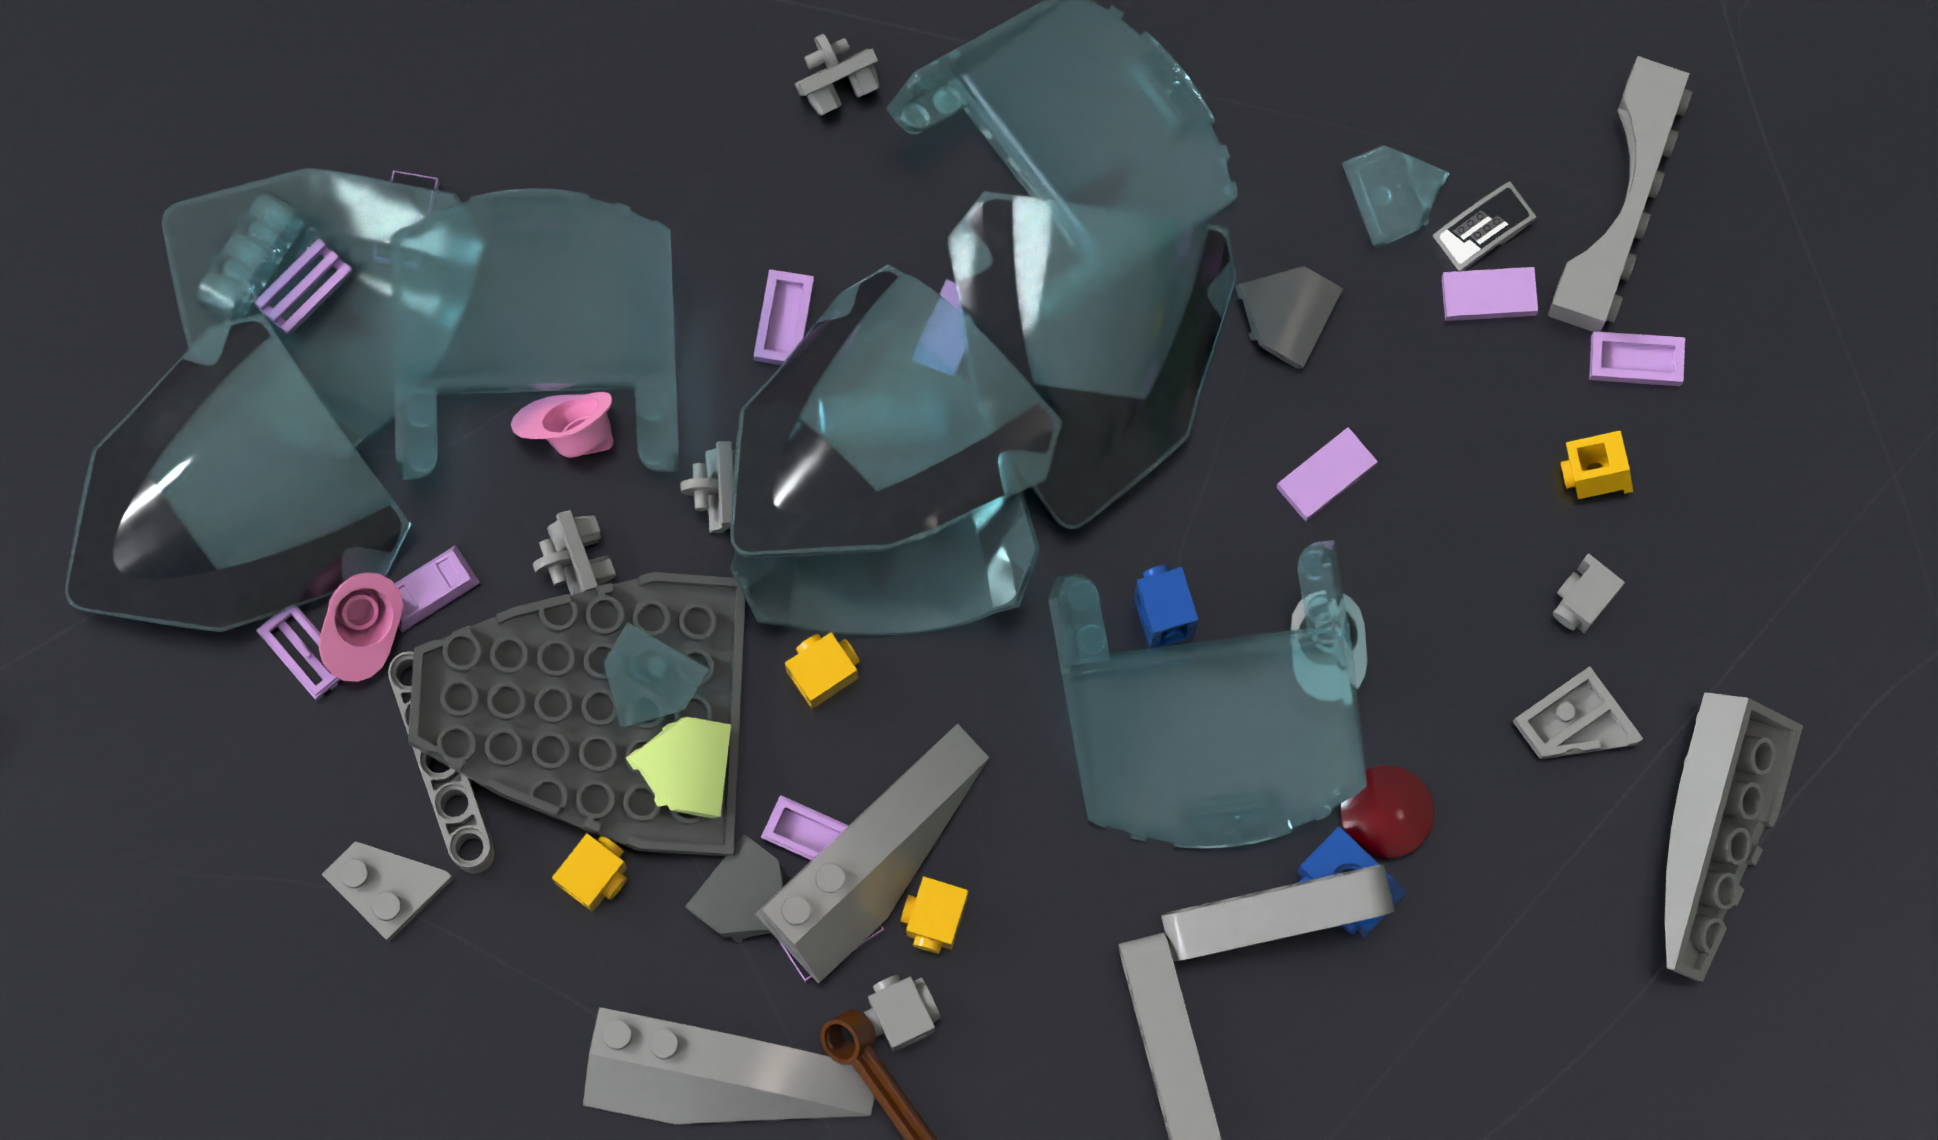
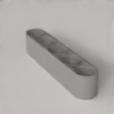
(445, 786)
(1278, 913)
(1168, 1039)

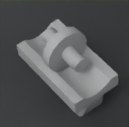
(857, 68)
(714, 486)
(566, 557)

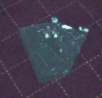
(1393, 192)
(649, 677)

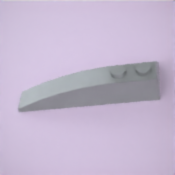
(1723, 803)
(873, 860)
(711, 1076)

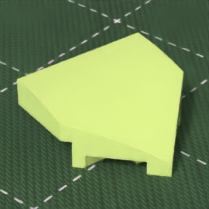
(686, 766)

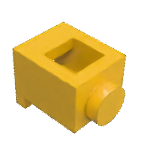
(1597, 465)

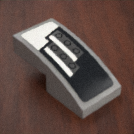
(1485, 226)

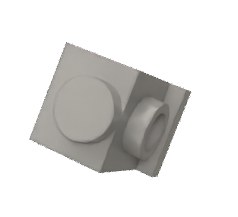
(1586, 595)

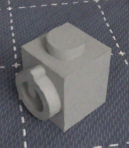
(902, 1011)

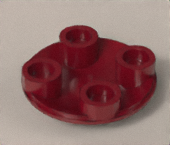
(1390, 813)

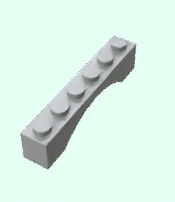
(1647, 113)

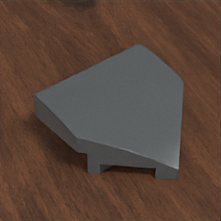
(1288, 311)
(738, 891)

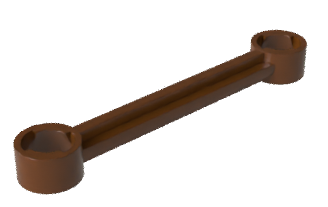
(872, 1071)

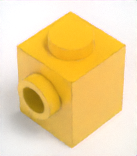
(822, 667)
(592, 871)
(934, 915)

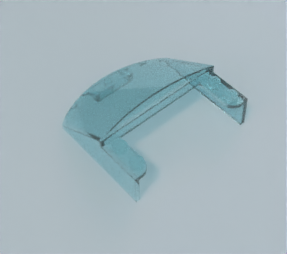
(1080, 112)
(532, 300)
(1218, 733)

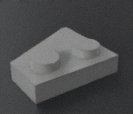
(1577, 720)
(385, 886)

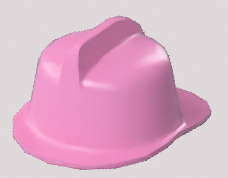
(568, 422)
(360, 626)

